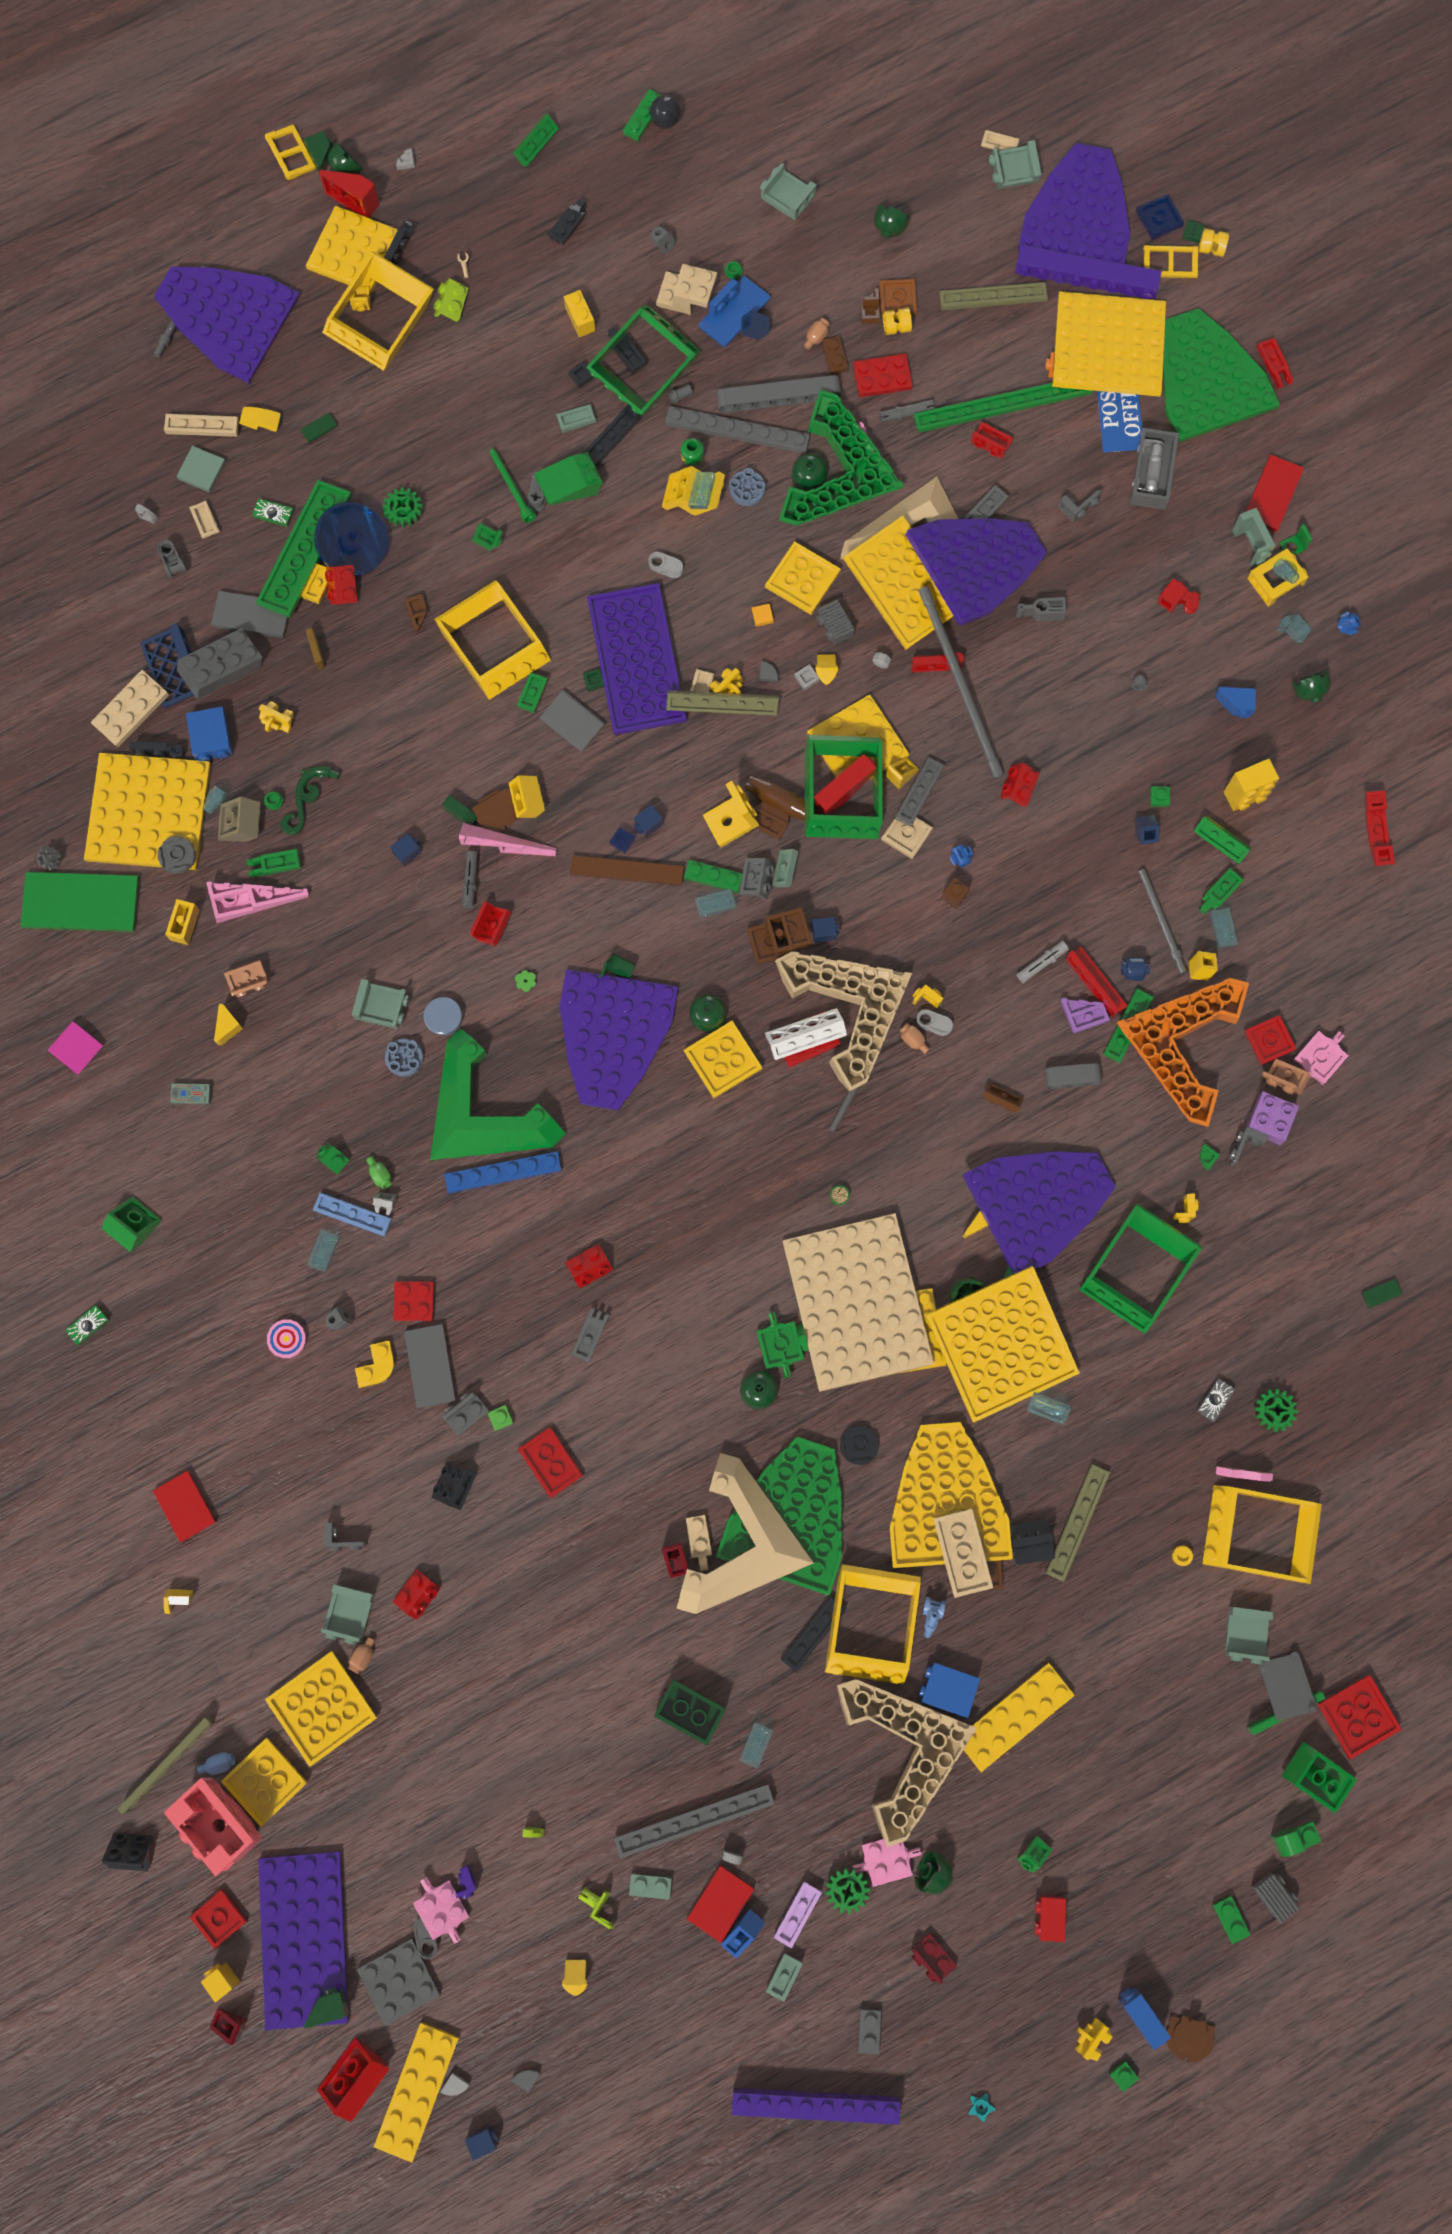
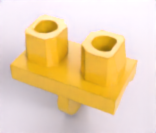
(731, 682)
(274, 719)
(1090, 2039)

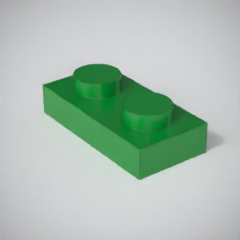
(532, 692)
(1231, 1919)

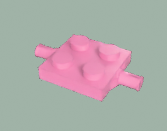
(1321, 1056)
(886, 1863)
(440, 1910)

